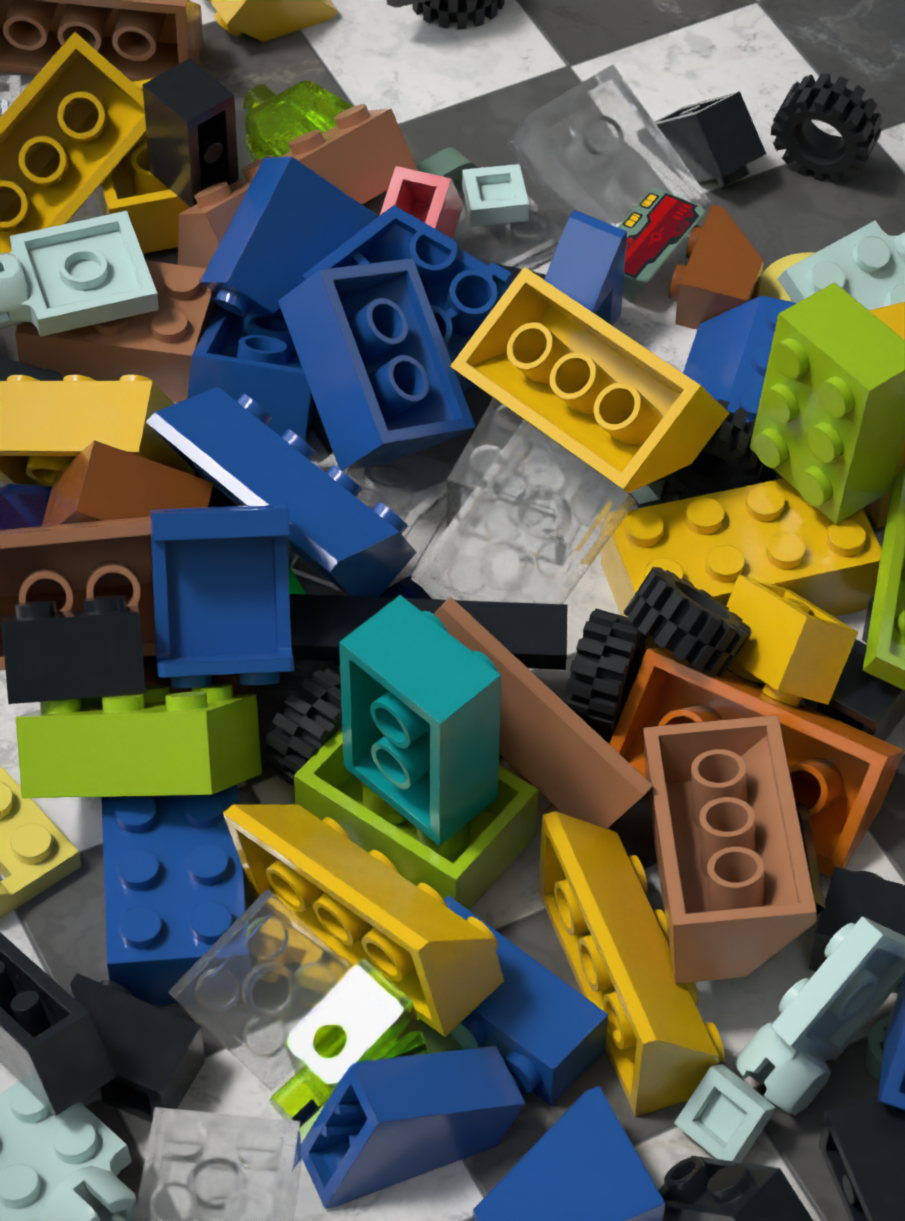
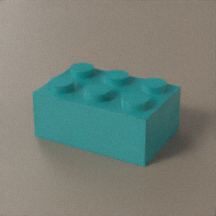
(420, 718)

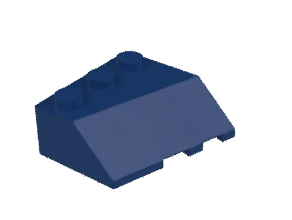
(456, 283)

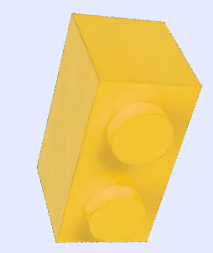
(791, 643)

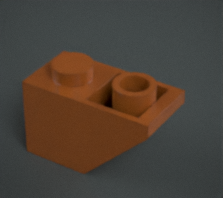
(719, 273)

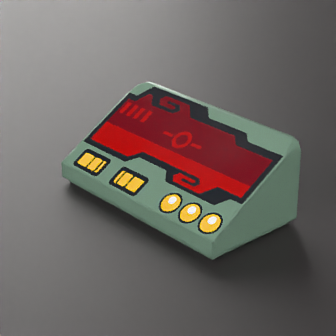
(653, 234)

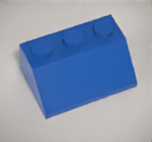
(733, 356)
(375, 362)

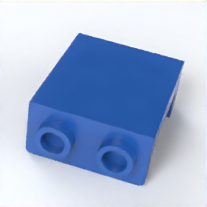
(221, 594)

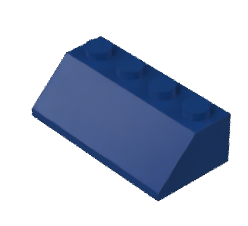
(253, 465)

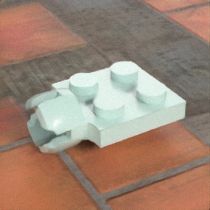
(862, 263)
(75, 276)
(824, 1014)
(59, 1163)

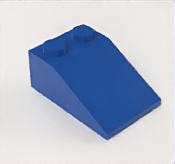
(255, 359)

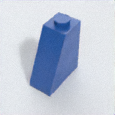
(278, 234)
(408, 1119)
(577, 1173)

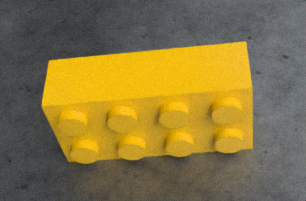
(751, 532)

